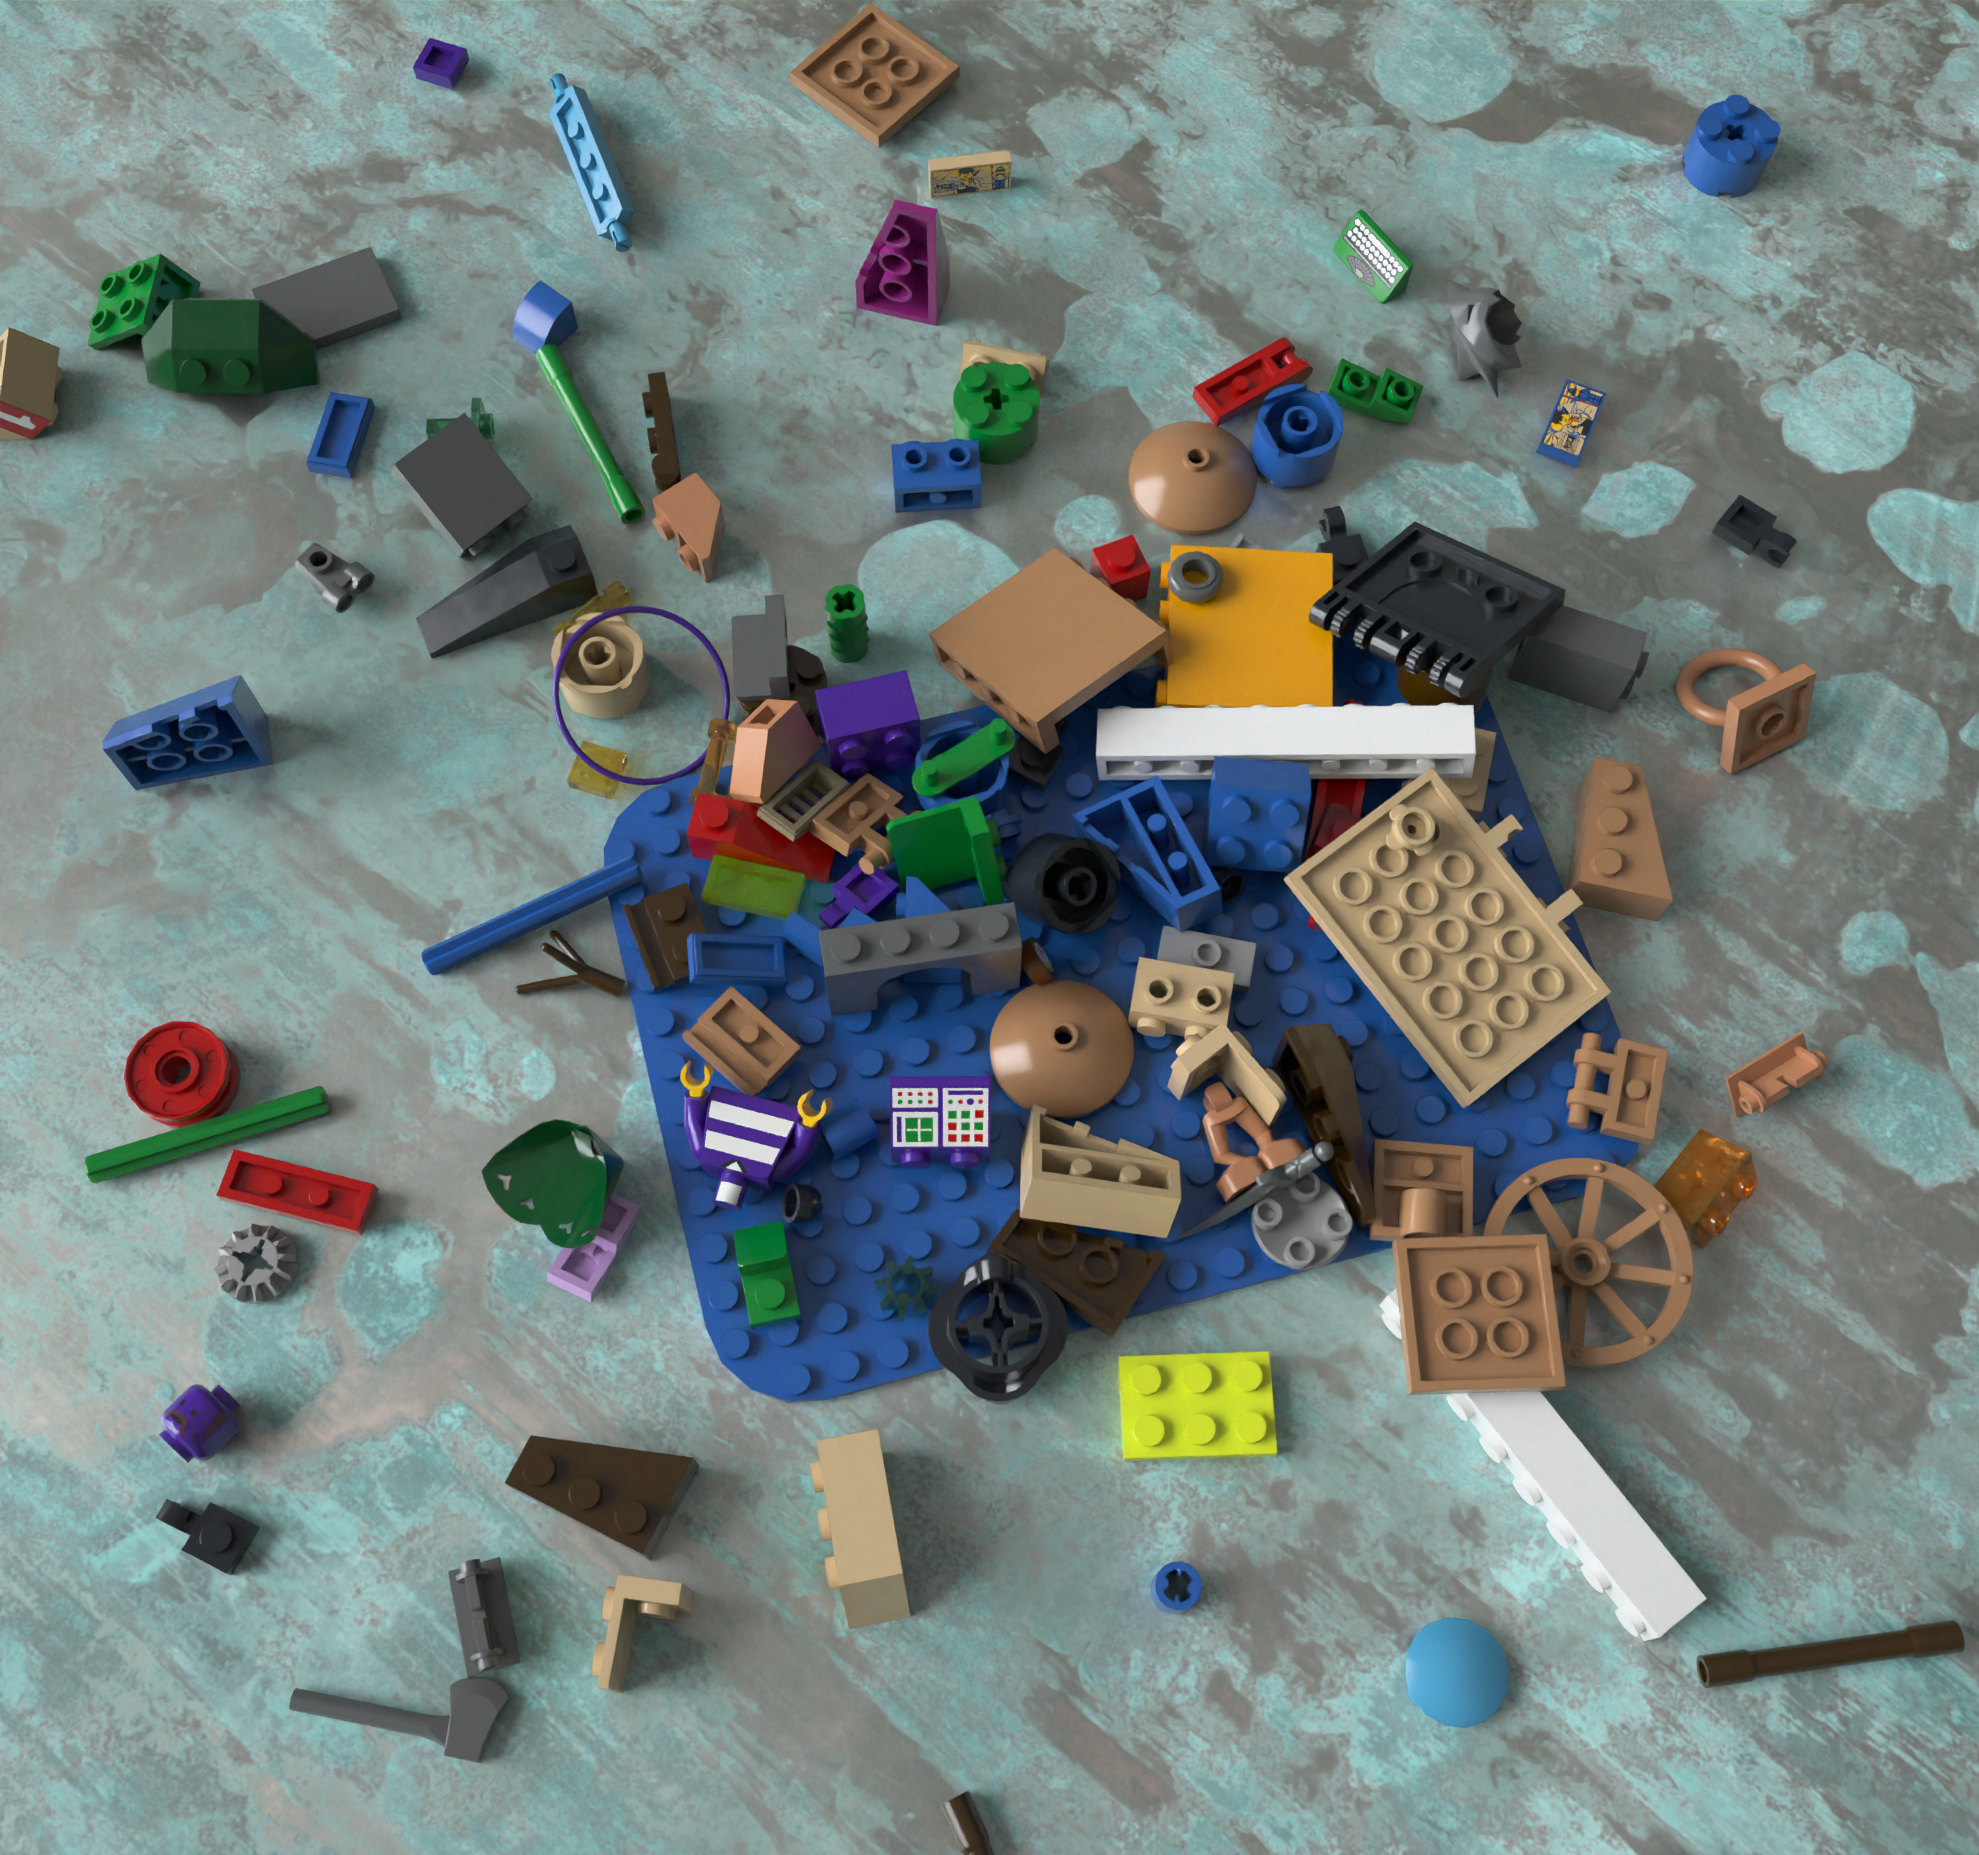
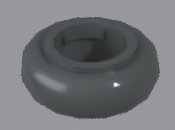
(1195, 592)

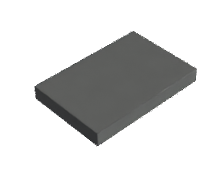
(334, 298)

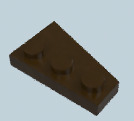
(1087, 1273)

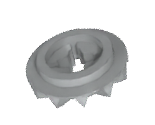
(261, 1284)

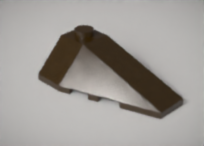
(1323, 1089)

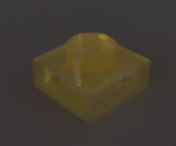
(589, 780)

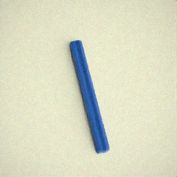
(532, 915)

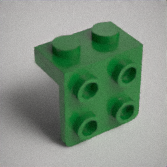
(949, 847)

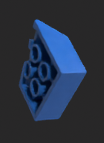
(192, 737)

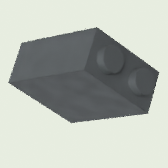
(462, 486)
(1581, 658)

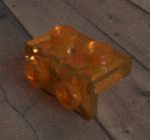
(1708, 1185)

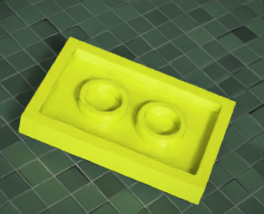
(1196, 1406)

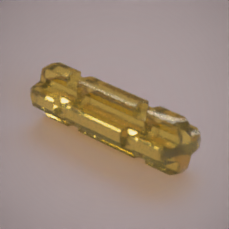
(614, 597)

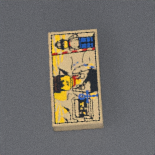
(969, 173)

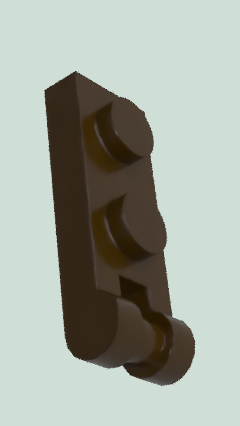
(662, 436)

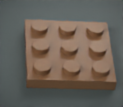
(875, 75)
(1478, 1314)

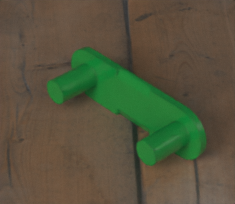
(964, 759)

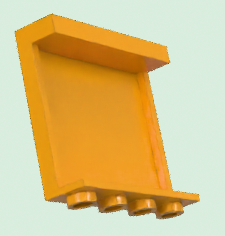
(1253, 636)

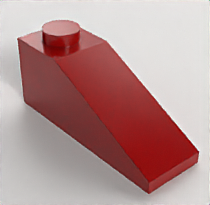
(735, 831)

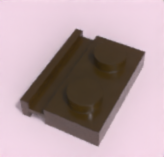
(661, 934)

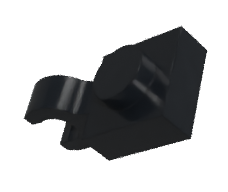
(1751, 526)
(1347, 550)
(1034, 766)
(215, 1537)

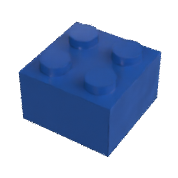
(1256, 814)

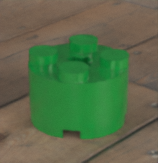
(998, 409)

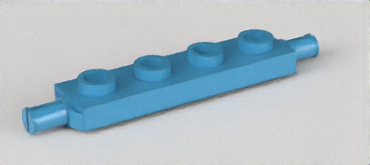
(591, 162)

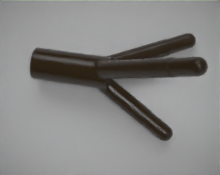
(585, 974)

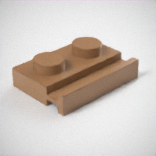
(742, 1043)

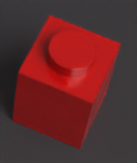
(1122, 567)

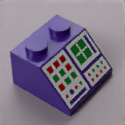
(940, 1120)

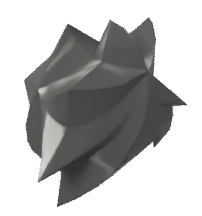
(1483, 331)

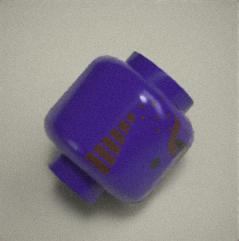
(200, 1422)

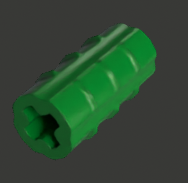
(847, 623)

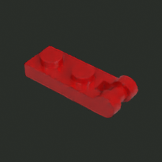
(1251, 381)

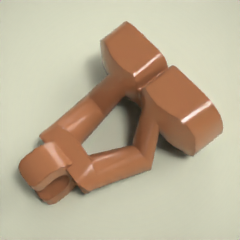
(1242, 1170)

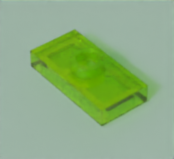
(753, 887)

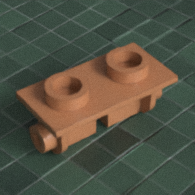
(1769, 1075)

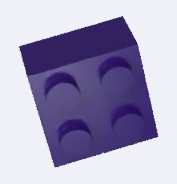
(869, 725)

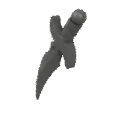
(1267, 1183)

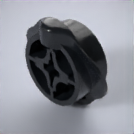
(994, 1276)

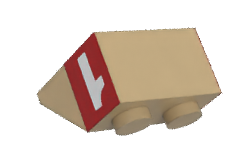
(27, 385)

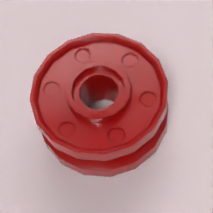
(159, 1059)

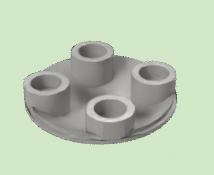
(1302, 1224)

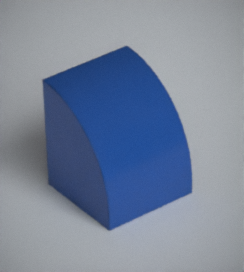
(543, 318)

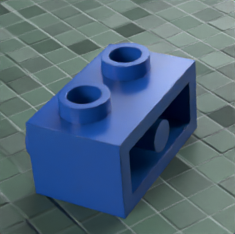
(936, 475)

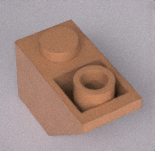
(693, 521)
(770, 750)

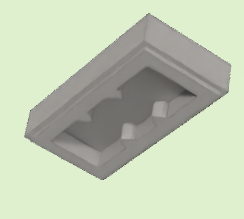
(1210, 953)

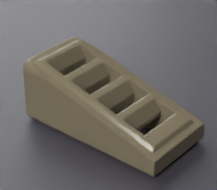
(813, 777)

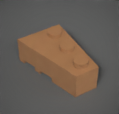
(1617, 845)

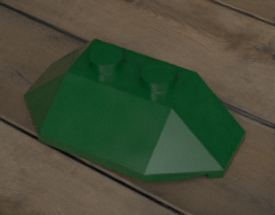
(228, 348)

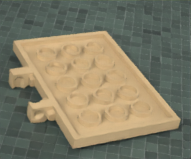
(1450, 939)

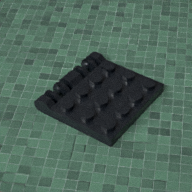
(1437, 598)

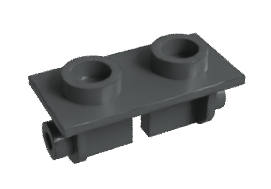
(483, 1616)

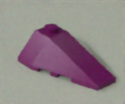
(906, 266)

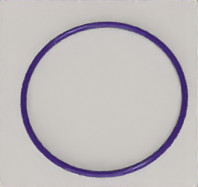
(556, 701)

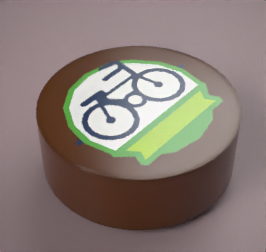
(1036, 962)

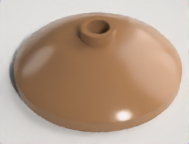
(1191, 495)
(1068, 1077)

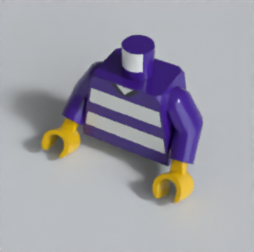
(747, 1137)

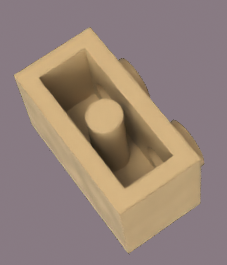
(1178, 999)

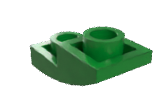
(1381, 397)

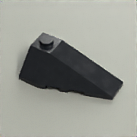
(519, 589)

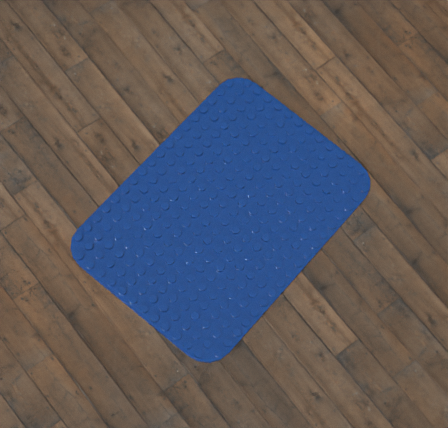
(952, 1214)

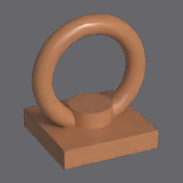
(1758, 719)

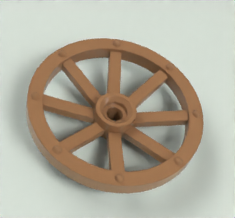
(1597, 1255)

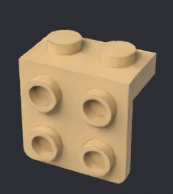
(1231, 1059)

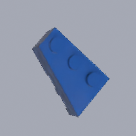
(1154, 852)

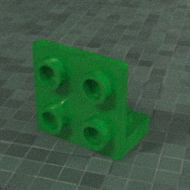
(136, 298)

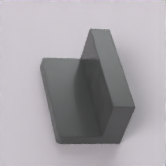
(761, 653)

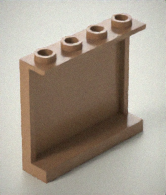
(1047, 644)

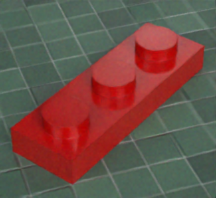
(297, 1192)

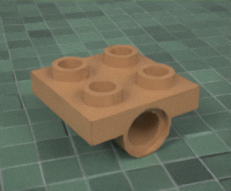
(1421, 1190)

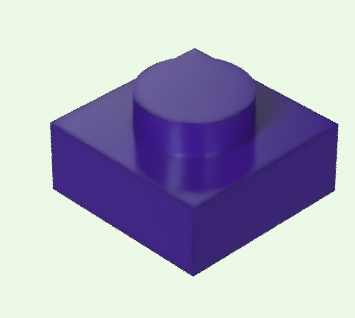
(441, 63)

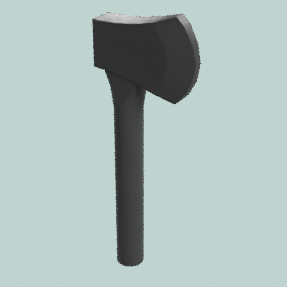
(474, 1711)

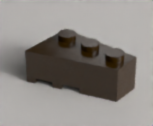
(606, 1488)

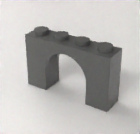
(867, 955)

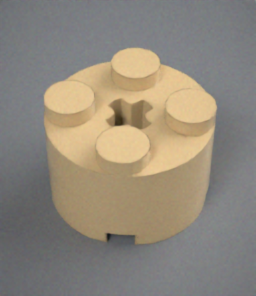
(604, 669)

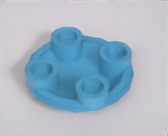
(1456, 1672)

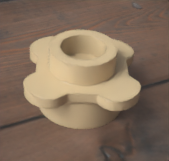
(1423, 822)

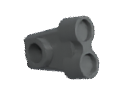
(334, 577)

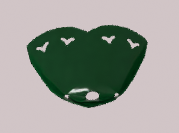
(561, 1176)

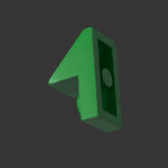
(766, 1274)

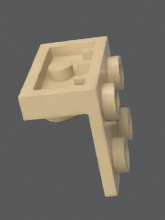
(621, 1605)

